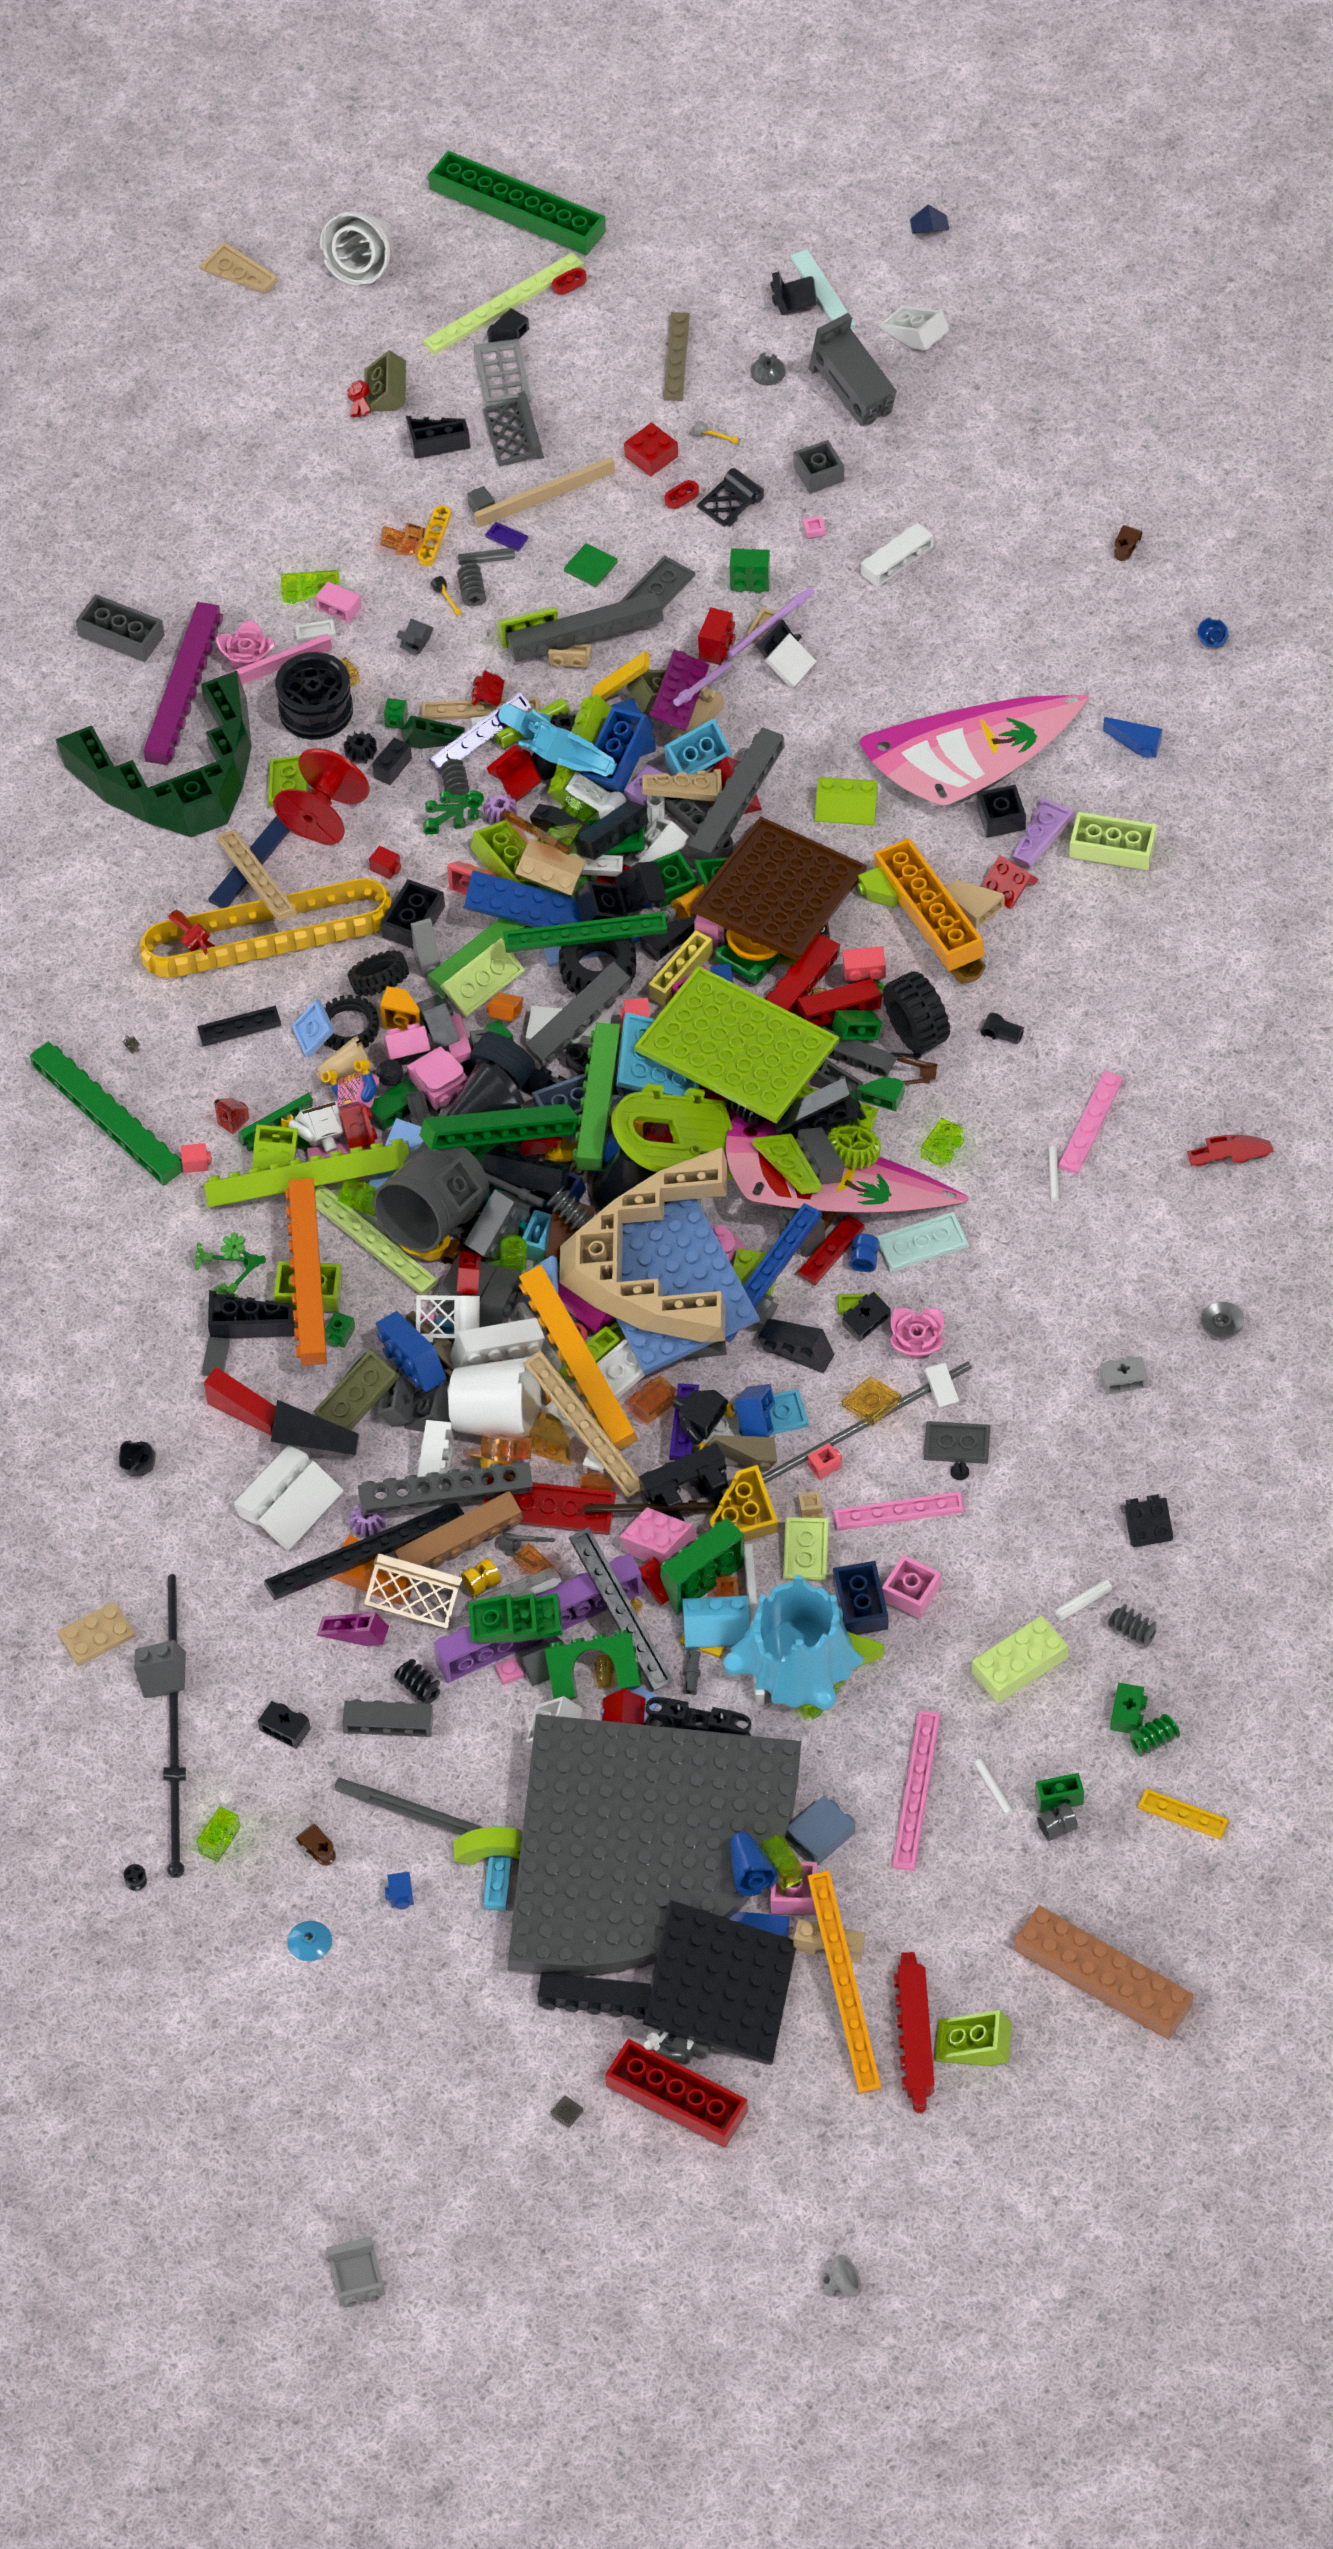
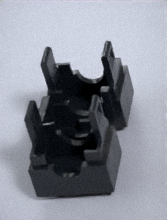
(701, 1469)

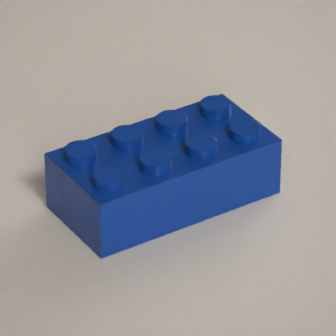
(623, 740)
(410, 1351)

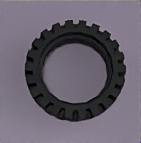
(378, 972)
(358, 1005)

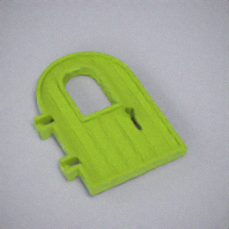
(694, 1126)

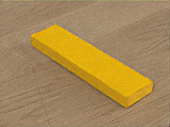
(622, 676)
(1183, 1814)

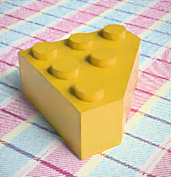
(747, 1505)

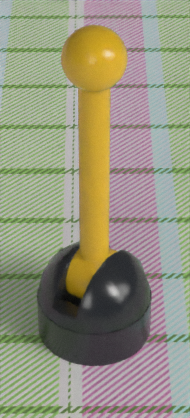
(440, 585)

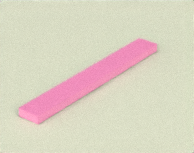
(916, 1791)

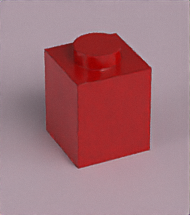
(385, 862)

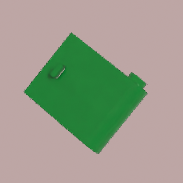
(750, 970)

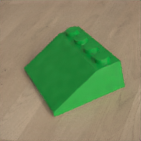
(697, 1566)

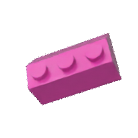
(583, 1311)

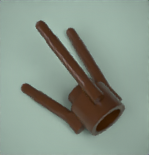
(927, 1070)

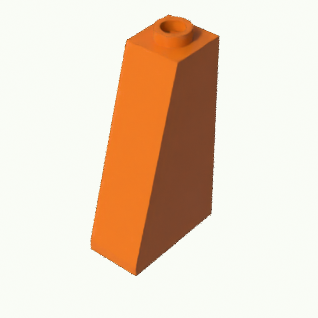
(360, 1577)

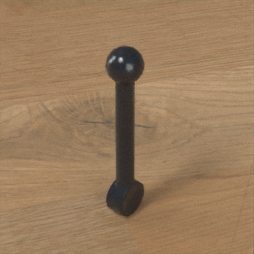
(914, 1055)

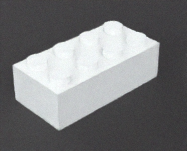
(497, 1343)

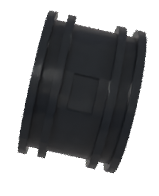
(314, 695)

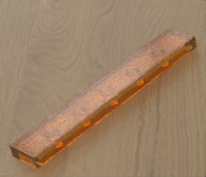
(537, 832)

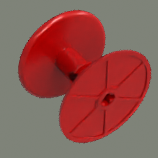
(331, 779)

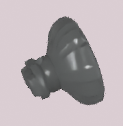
(768, 370)

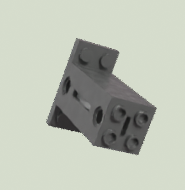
(851, 371)

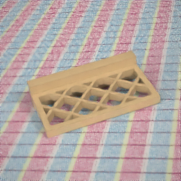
(418, 1573)

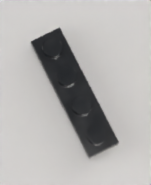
(239, 1025)

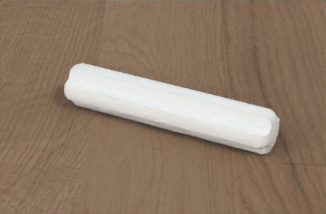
(1083, 1600)

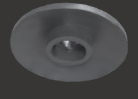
(1222, 1312)

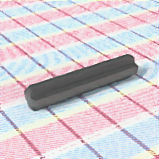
(486, 556)

